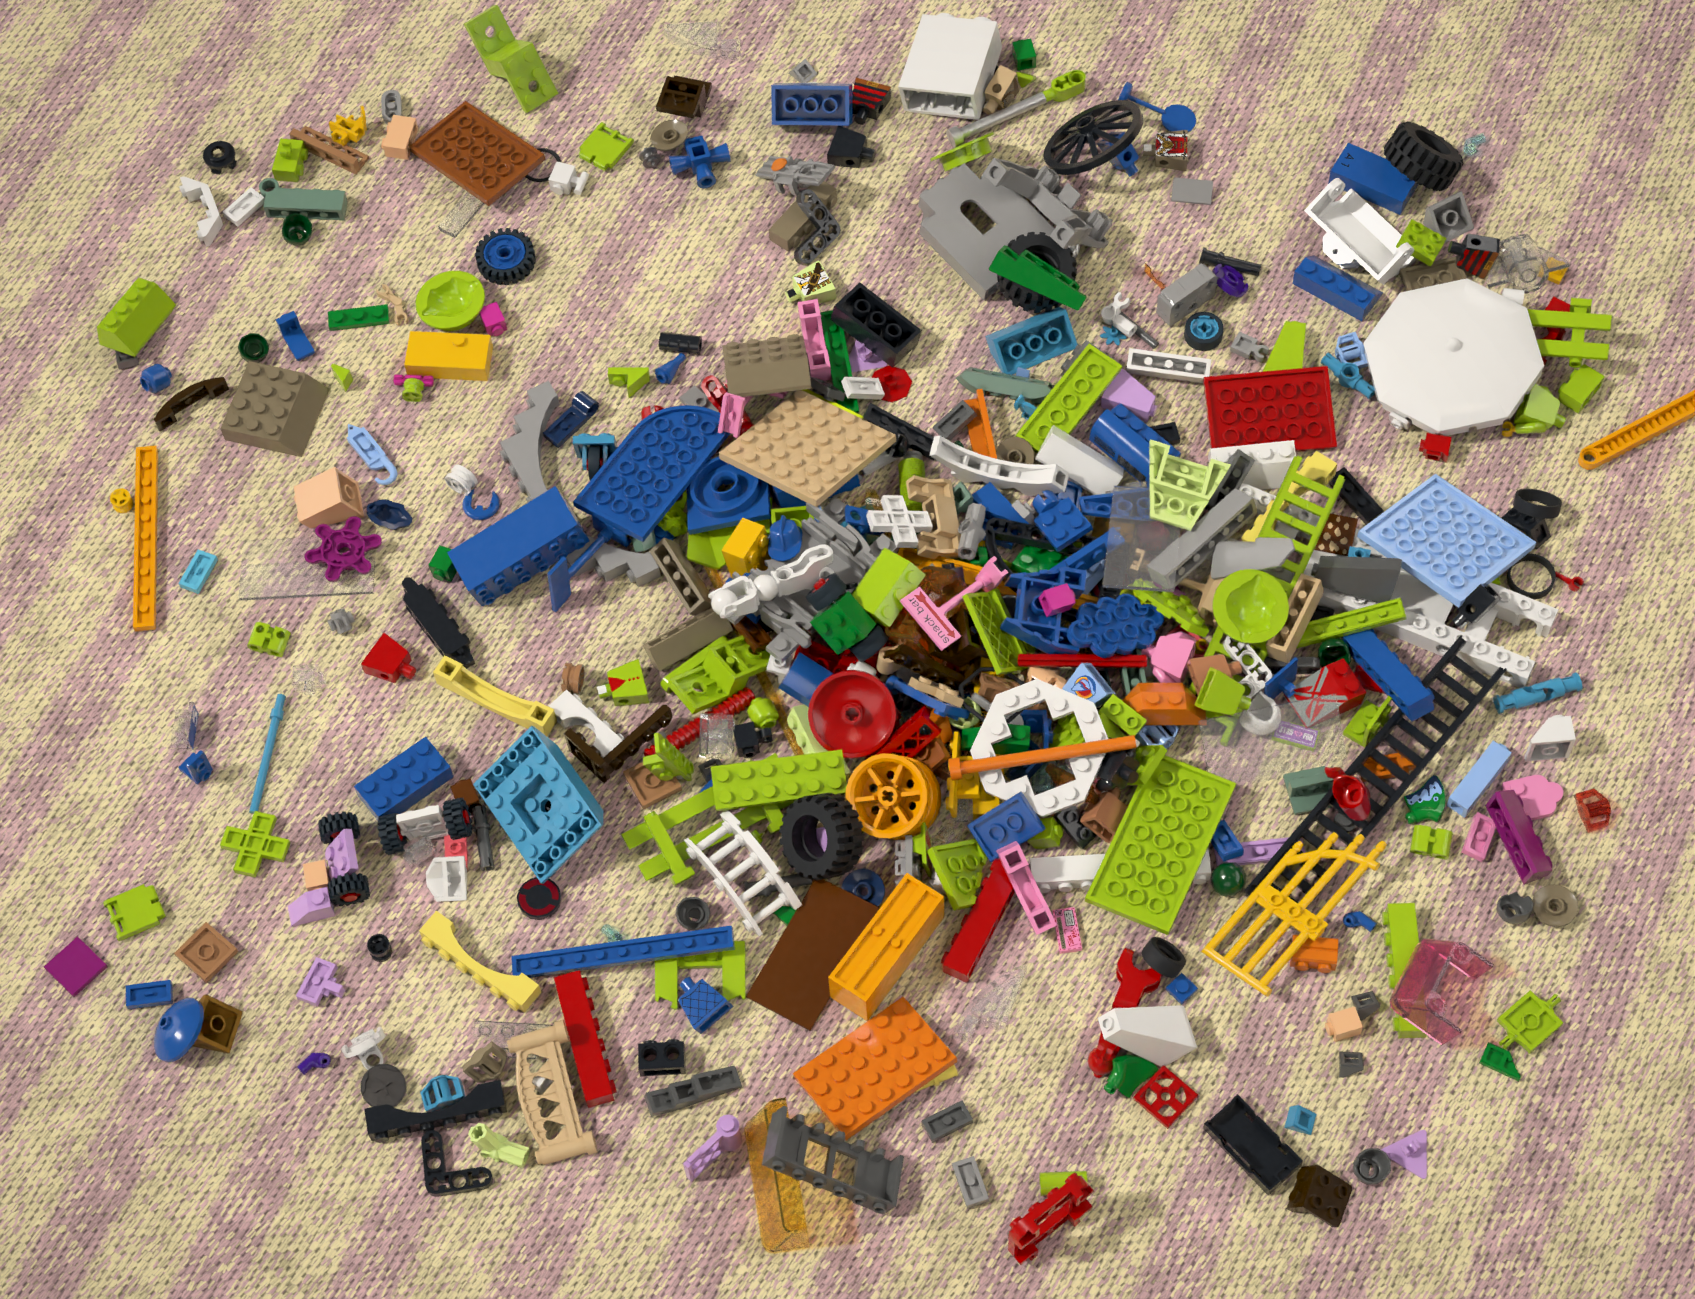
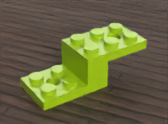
(720, 676)

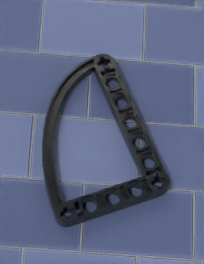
(1026, 539)

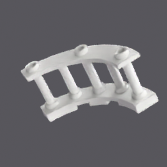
(757, 856)

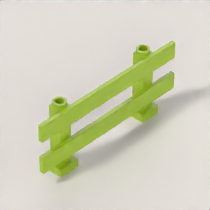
(1578, 320)
(674, 856)

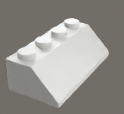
(1270, 463)

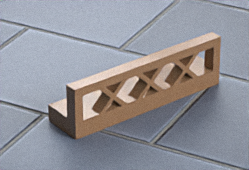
(329, 152)
(993, 685)

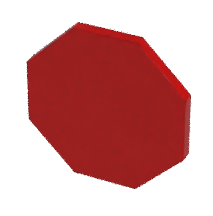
(894, 382)

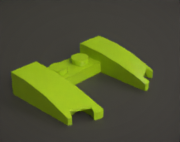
(733, 972)

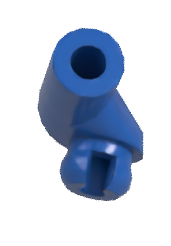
(1359, 919)

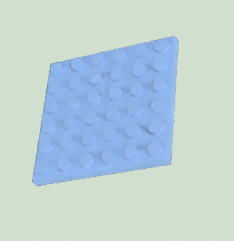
(1446, 539)

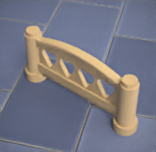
(571, 1139)

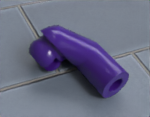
(315, 1060)

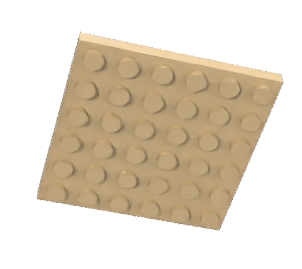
(807, 447)

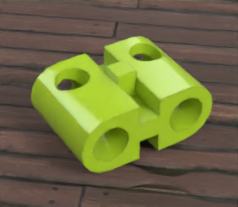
(268, 639)
(1431, 842)

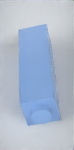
(1479, 778)

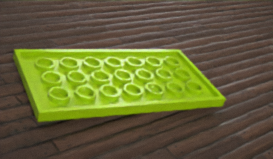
(1160, 844)

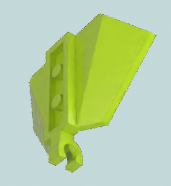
(707, 546)

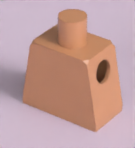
(1200, 666)
(1105, 814)

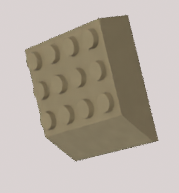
(766, 366)
(274, 409)

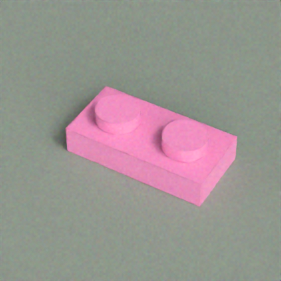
(1479, 837)

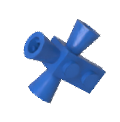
(699, 160)

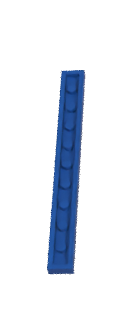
(624, 952)

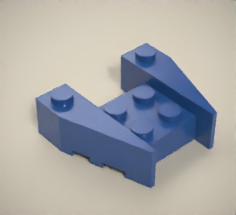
(1030, 619)

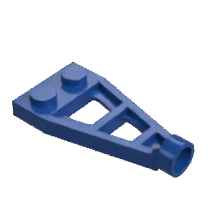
(941, 708)

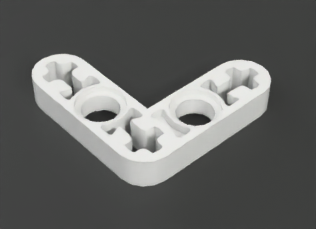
(1251, 678)

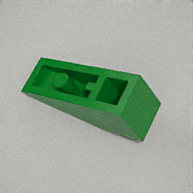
(1017, 743)

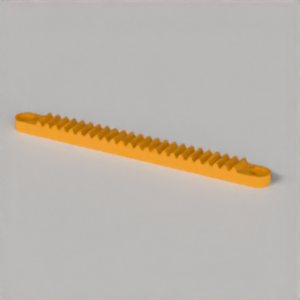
(1639, 431)

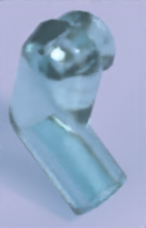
(1470, 144)
(612, 934)

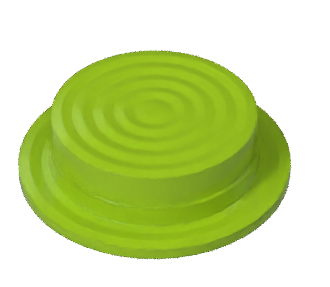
(965, 152)
(450, 300)
(1250, 606)

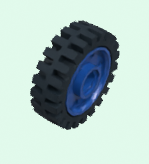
(492, 260)

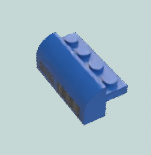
(1126, 441)

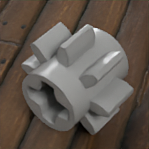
(341, 620)

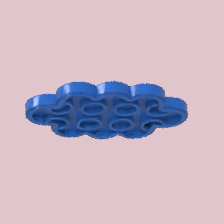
(1115, 626)

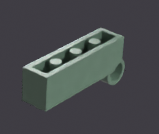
(309, 202)

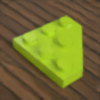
(1177, 607)
(959, 870)

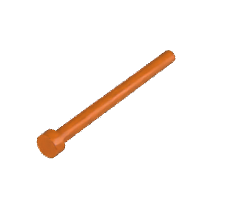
(958, 768)

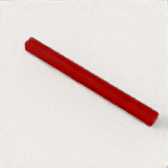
(1075, 660)

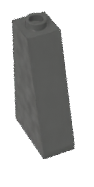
(1359, 576)

